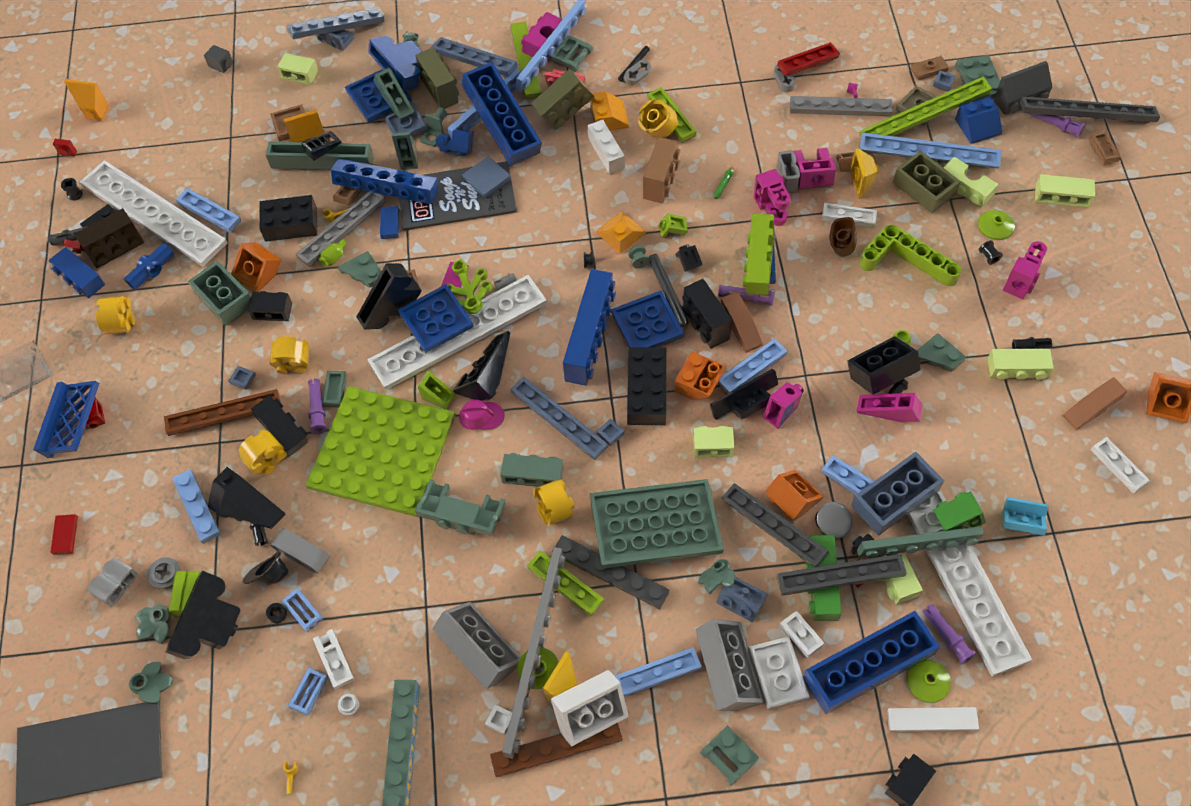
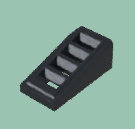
(314, 151)

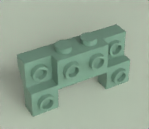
(459, 514)

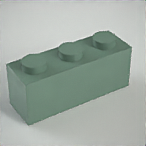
(530, 470)

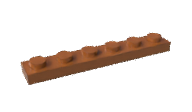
(214, 413)
(551, 749)

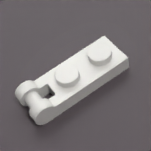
(333, 659)

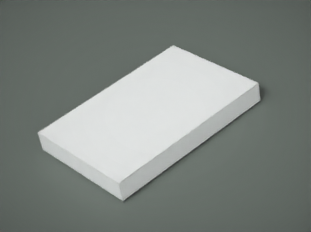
(778, 673)

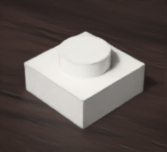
(499, 720)

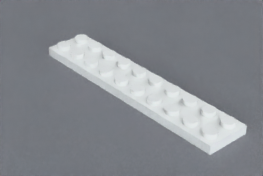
(154, 213)
(498, 311)
(973, 596)

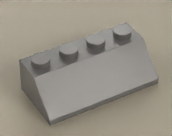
(477, 644)
(729, 665)

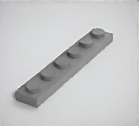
(841, 106)
(340, 227)

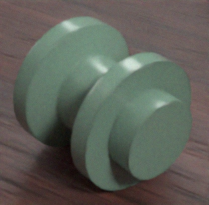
(638, 254)

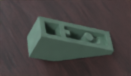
(393, 93)
(405, 150)

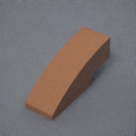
(742, 322)
(1095, 403)

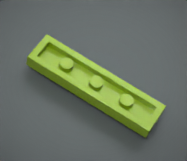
(684, 129)
(569, 585)

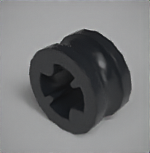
(588, 260)
(278, 607)

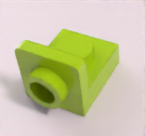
(673, 224)

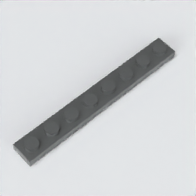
(1089, 109)

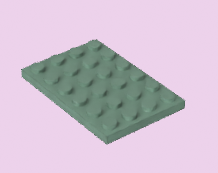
(655, 523)

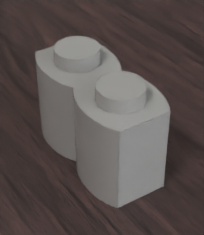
(788, 169)
(112, 582)

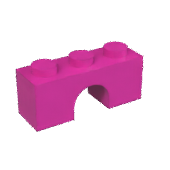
(539, 33)

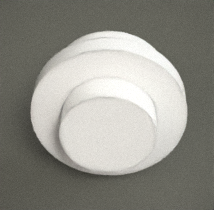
(348, 704)

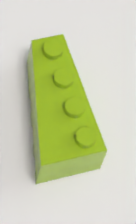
(759, 254)

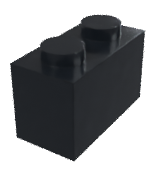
(270, 306)
(910, 781)

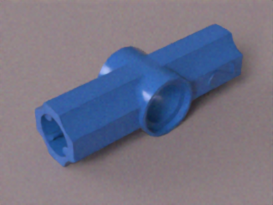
(149, 266)

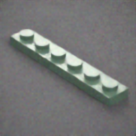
(926, 541)

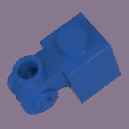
(460, 142)

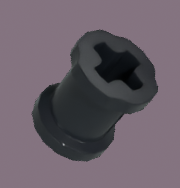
(70, 186)
(990, 252)

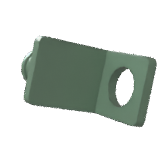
(434, 126)

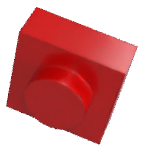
(64, 147)
(74, 246)

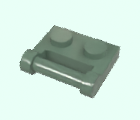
(568, 49)
(734, 750)

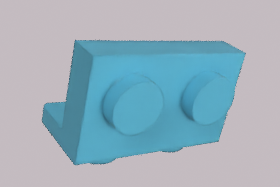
(1025, 516)

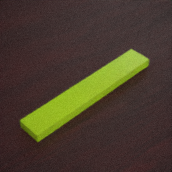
(518, 31)

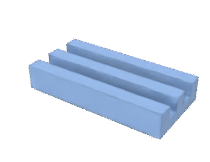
(312, 622)
(315, 694)

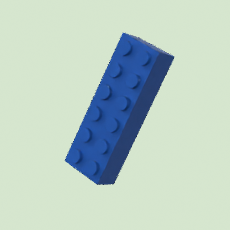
(501, 113)
(589, 327)
(870, 662)

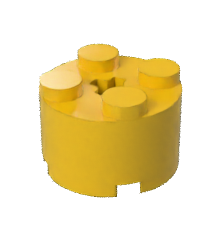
(657, 118)
(115, 315)
(289, 355)
(261, 453)
(553, 502)

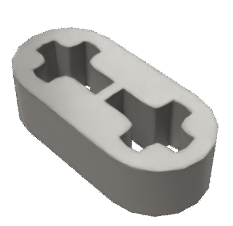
(635, 70)
(781, 78)

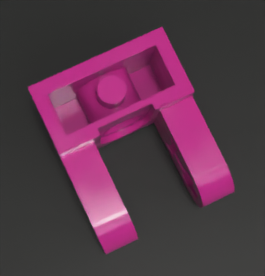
(817, 172)
(767, 194)
(1025, 271)

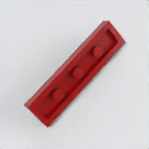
(808, 59)

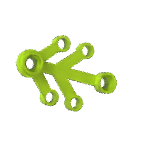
(473, 303)

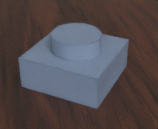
(944, 81)
(242, 377)
(610, 432)

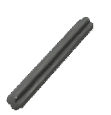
(668, 290)

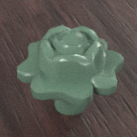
(411, 37)

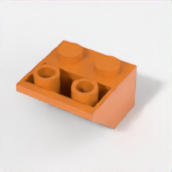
(698, 377)

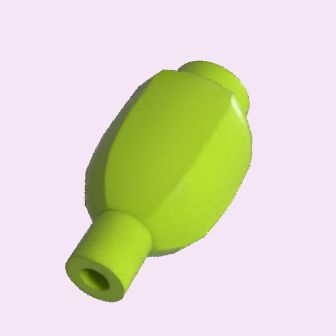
(332, 253)

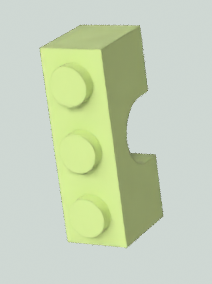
(977, 191)

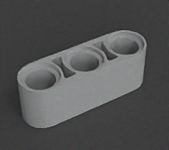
(300, 550)

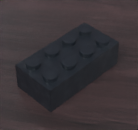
(646, 386)

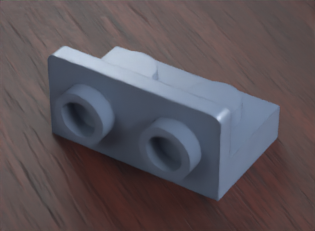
(337, 39)
(742, 599)

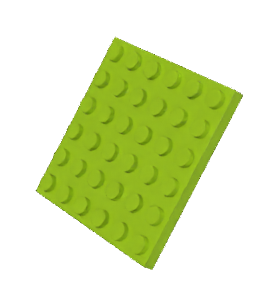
(381, 450)

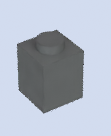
(218, 59)

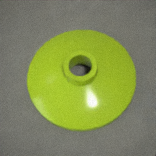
(996, 224)
(548, 663)
(922, 688)

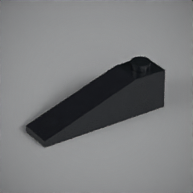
(487, 371)
(238, 499)

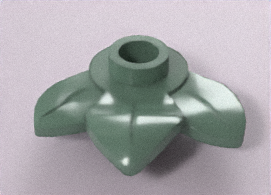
(717, 574)
(153, 625)
(153, 682)

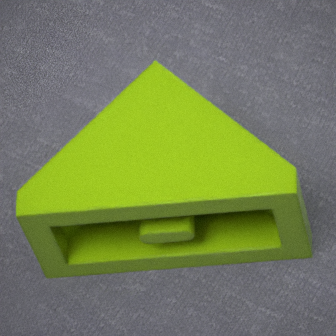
(435, 391)

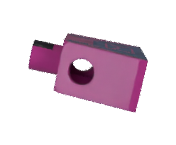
(786, 397)

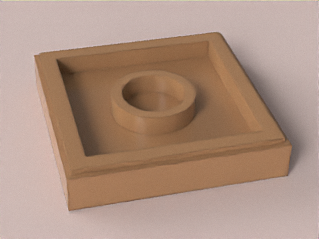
(278, 122)

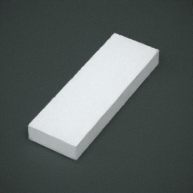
(861, 216)
(1120, 465)

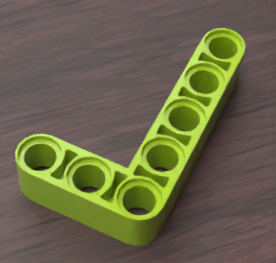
(911, 250)

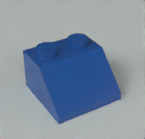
(979, 120)

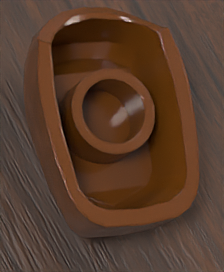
(843, 236)

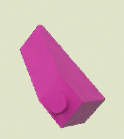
(895, 407)

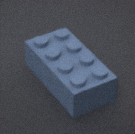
(897, 493)

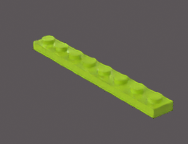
(930, 108)

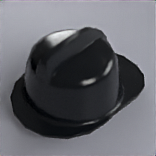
(268, 571)

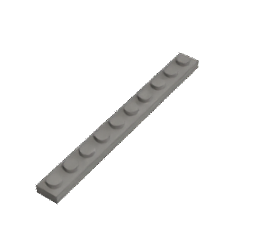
(533, 658)

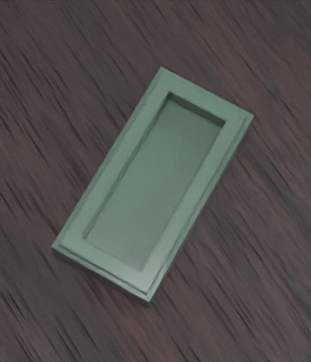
(334, 388)

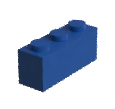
(76, 272)

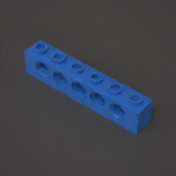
(384, 181)

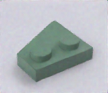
(362, 269)
(941, 353)

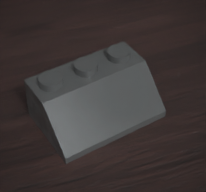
(1028, 82)

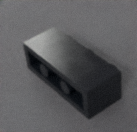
(280, 424)

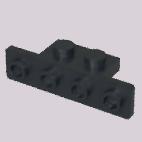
(746, 398)

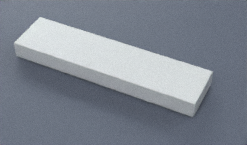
(932, 719)

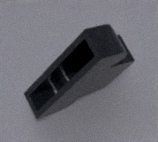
(390, 293)
(203, 619)

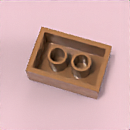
(661, 170)

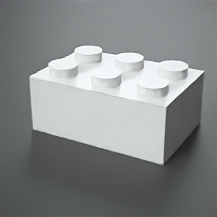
(590, 707)

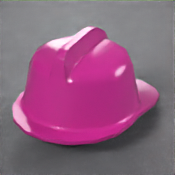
(481, 415)

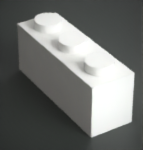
(606, 147)

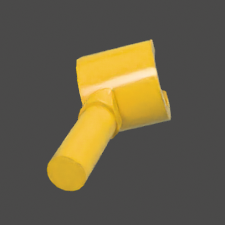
(330, 217)
(290, 775)

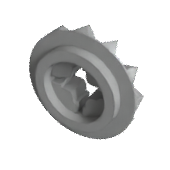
(160, 566)

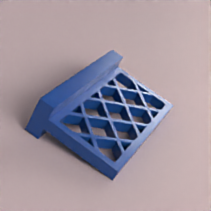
(58, 415)

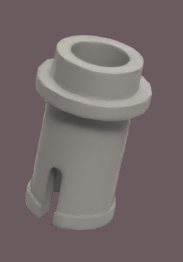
(505, 281)

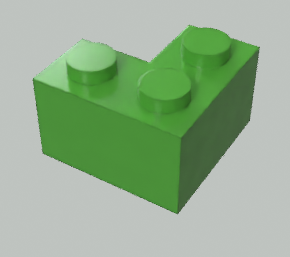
(960, 513)

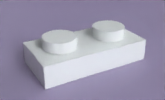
(801, 634)

